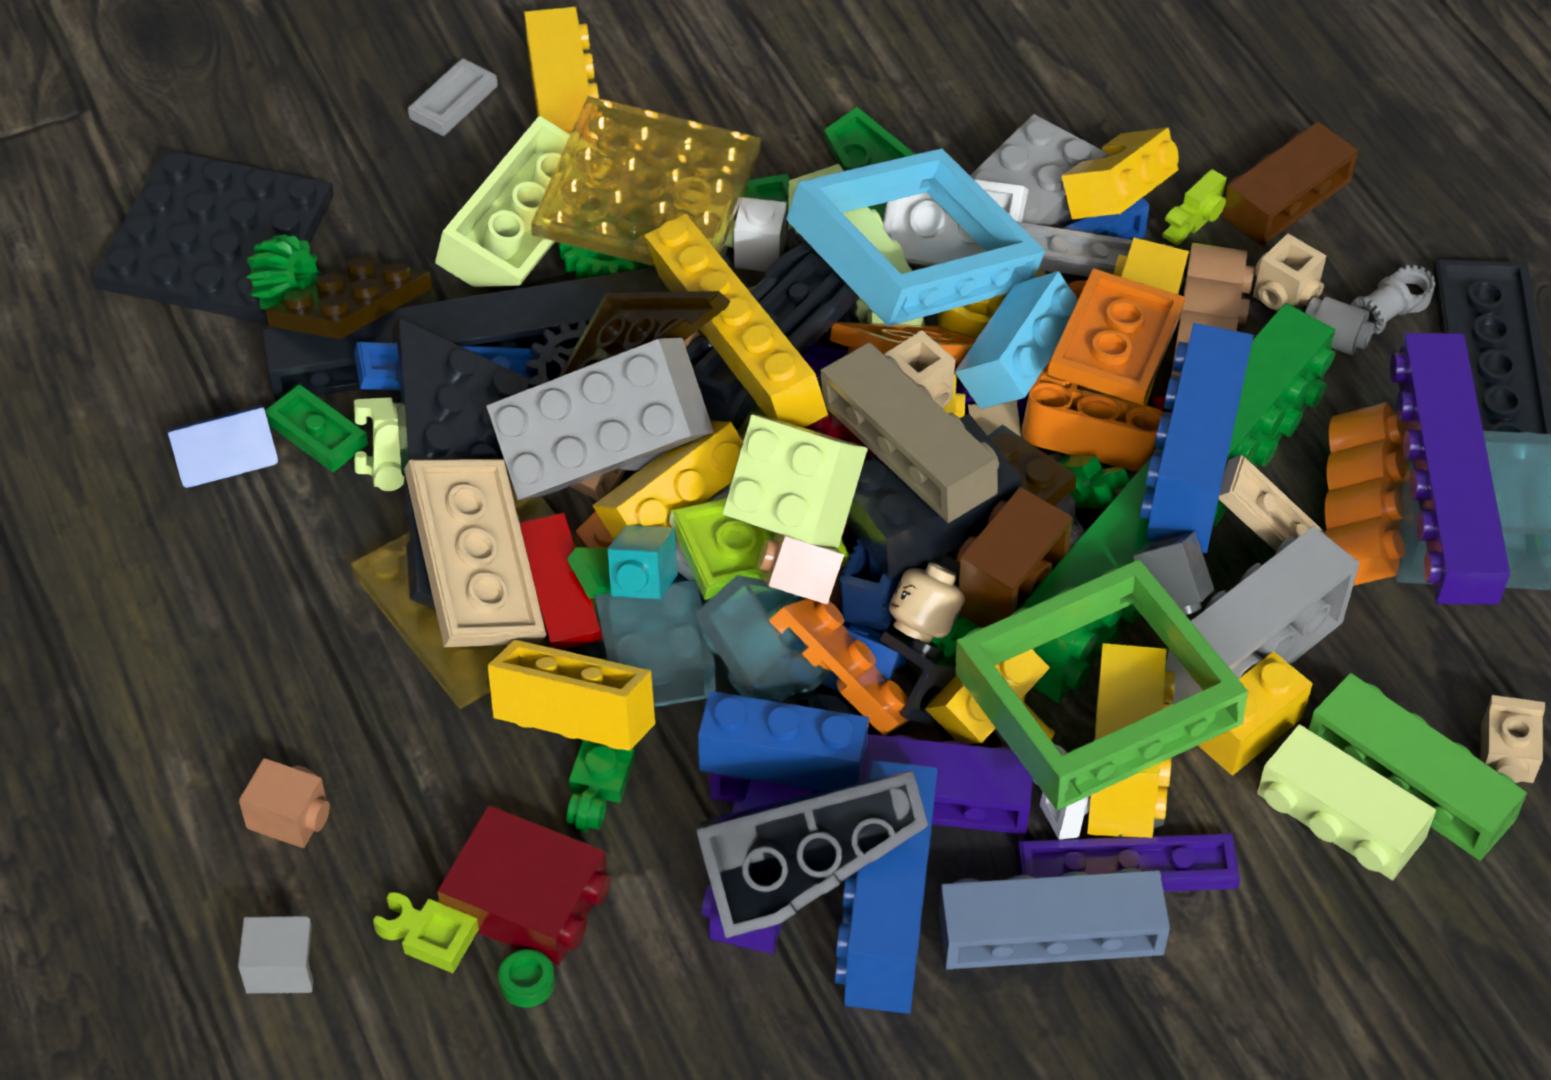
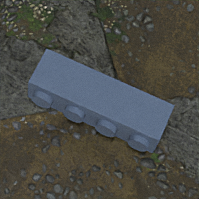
(1053, 919)

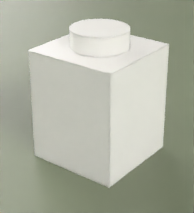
(759, 233)

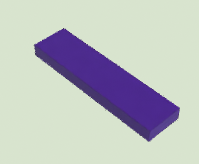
(1183, 860)

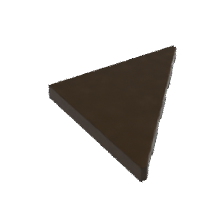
(641, 317)

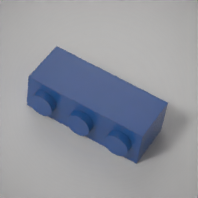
(781, 742)

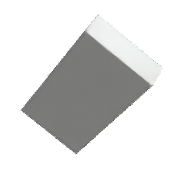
(452, 97)

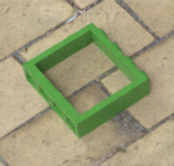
(1131, 748)

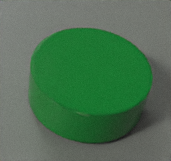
(526, 978)

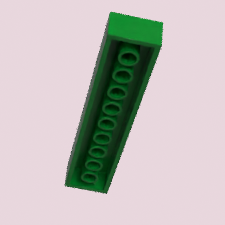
(1278, 385)

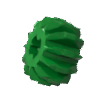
(281, 267)

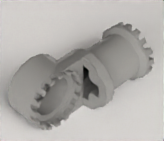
(1394, 296)

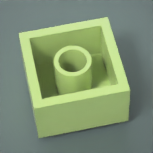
(795, 481)

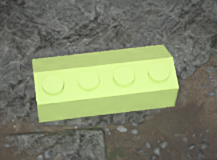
(492, 232)

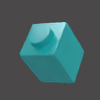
(642, 562)

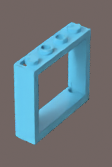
(898, 297)

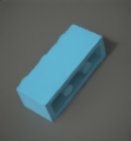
(1017, 341)

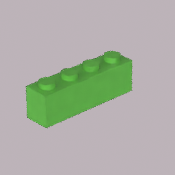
(1469, 797)

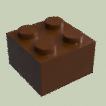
(1011, 556)

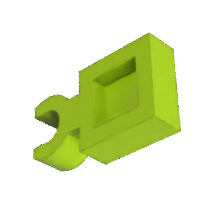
(1201, 204)
(431, 935)

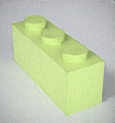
(1345, 802)

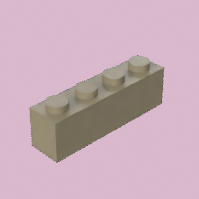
(910, 432)

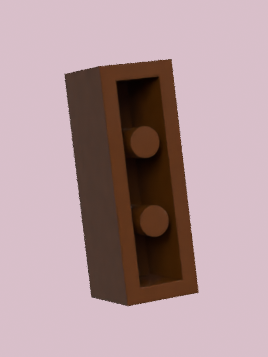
(1289, 183)

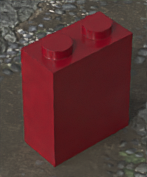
(526, 884)

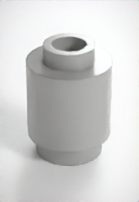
(1350, 322)

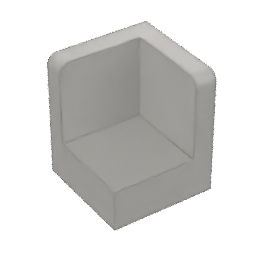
(276, 955)

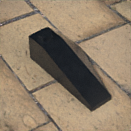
(791, 851)

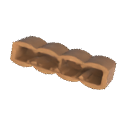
(1214, 290)

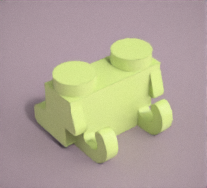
(386, 460)

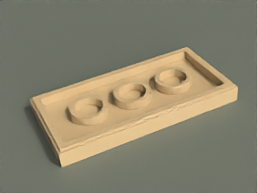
(474, 552)

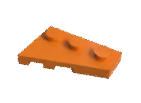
(835, 650)

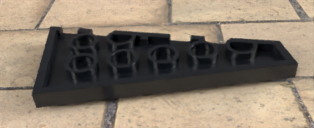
(443, 416)

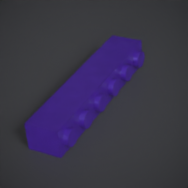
(1450, 470)
(973, 783)

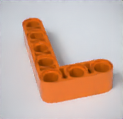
(1089, 423)

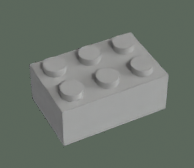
(1037, 159)

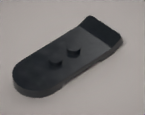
(801, 299)

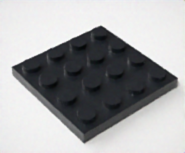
(198, 227)

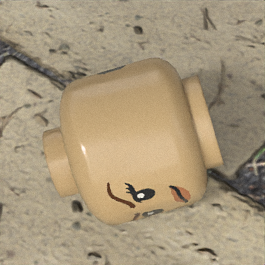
(926, 602)

